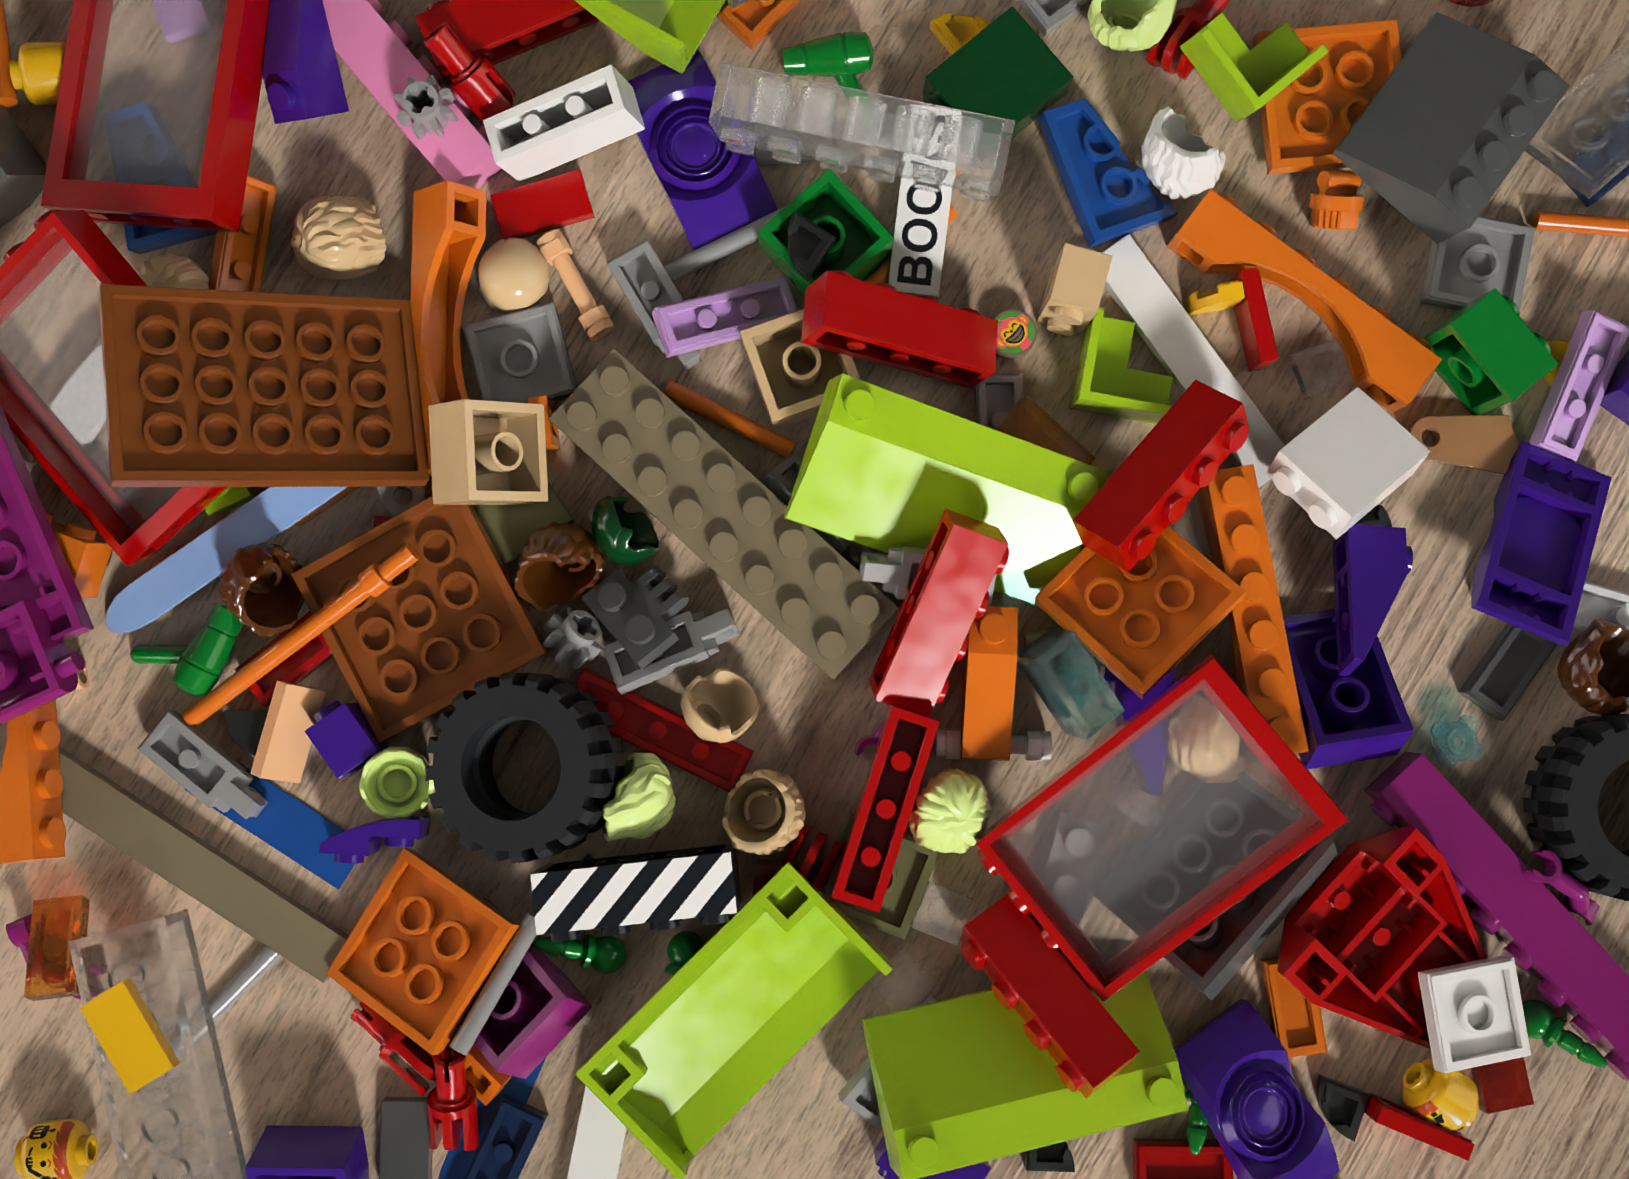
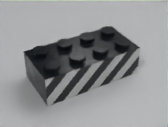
(636, 890)

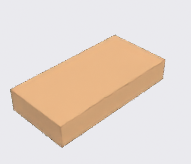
(283, 741)

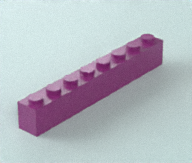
(1522, 913)

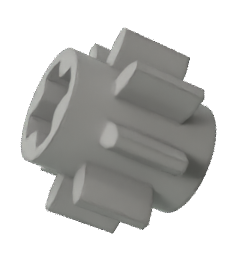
(420, 95)
(572, 637)

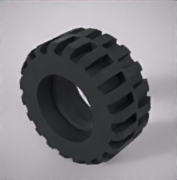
(465, 773)
(1567, 801)

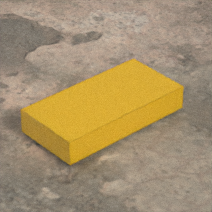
(129, 1035)

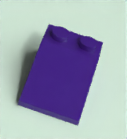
(1343, 715)
(309, 1153)

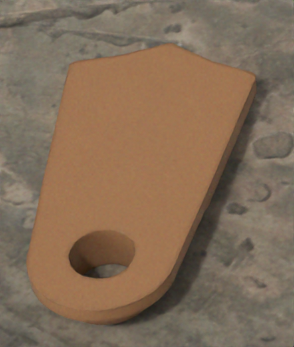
(1469, 440)

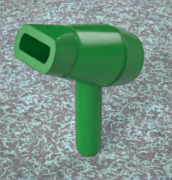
(831, 56)
(203, 658)

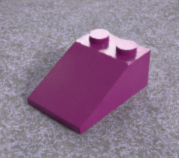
(530, 1015)

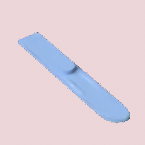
(208, 553)

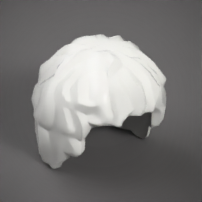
(1179, 160)

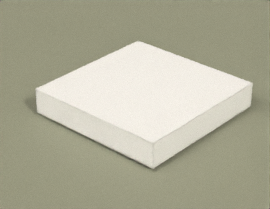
(1474, 1014)

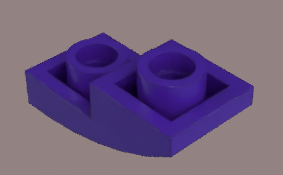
(365, 839)

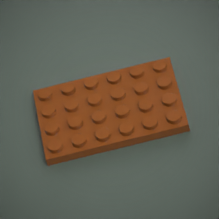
(259, 389)

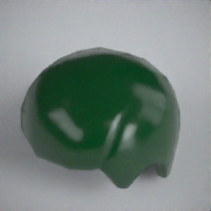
(623, 535)

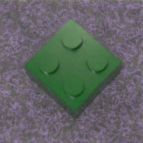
(828, 203)
(1489, 353)

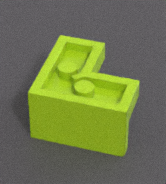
(1245, 77)
(1107, 385)

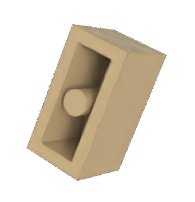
(1074, 289)

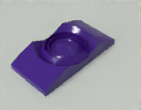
(704, 181)
(1540, 543)
(1252, 1099)

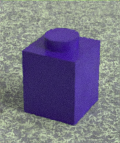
(344, 738)

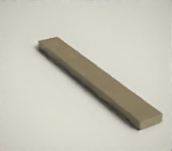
(198, 868)

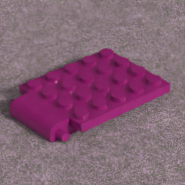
(36, 595)

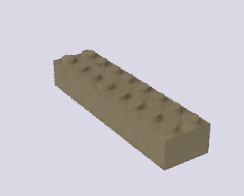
(723, 514)

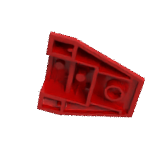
(1374, 925)

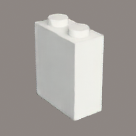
(1346, 462)

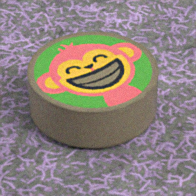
(1015, 334)

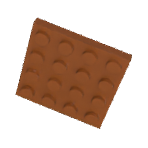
(436, 626)

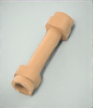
(557, 253)

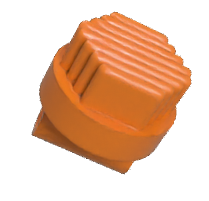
(1336, 203)

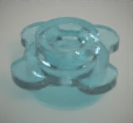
(1443, 741)

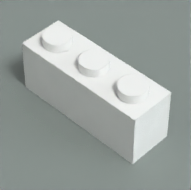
(564, 124)

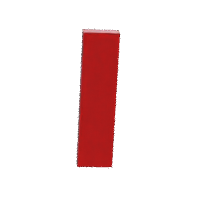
(666, 734)

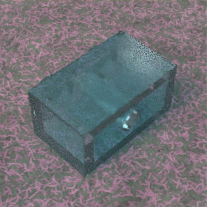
(1069, 683)

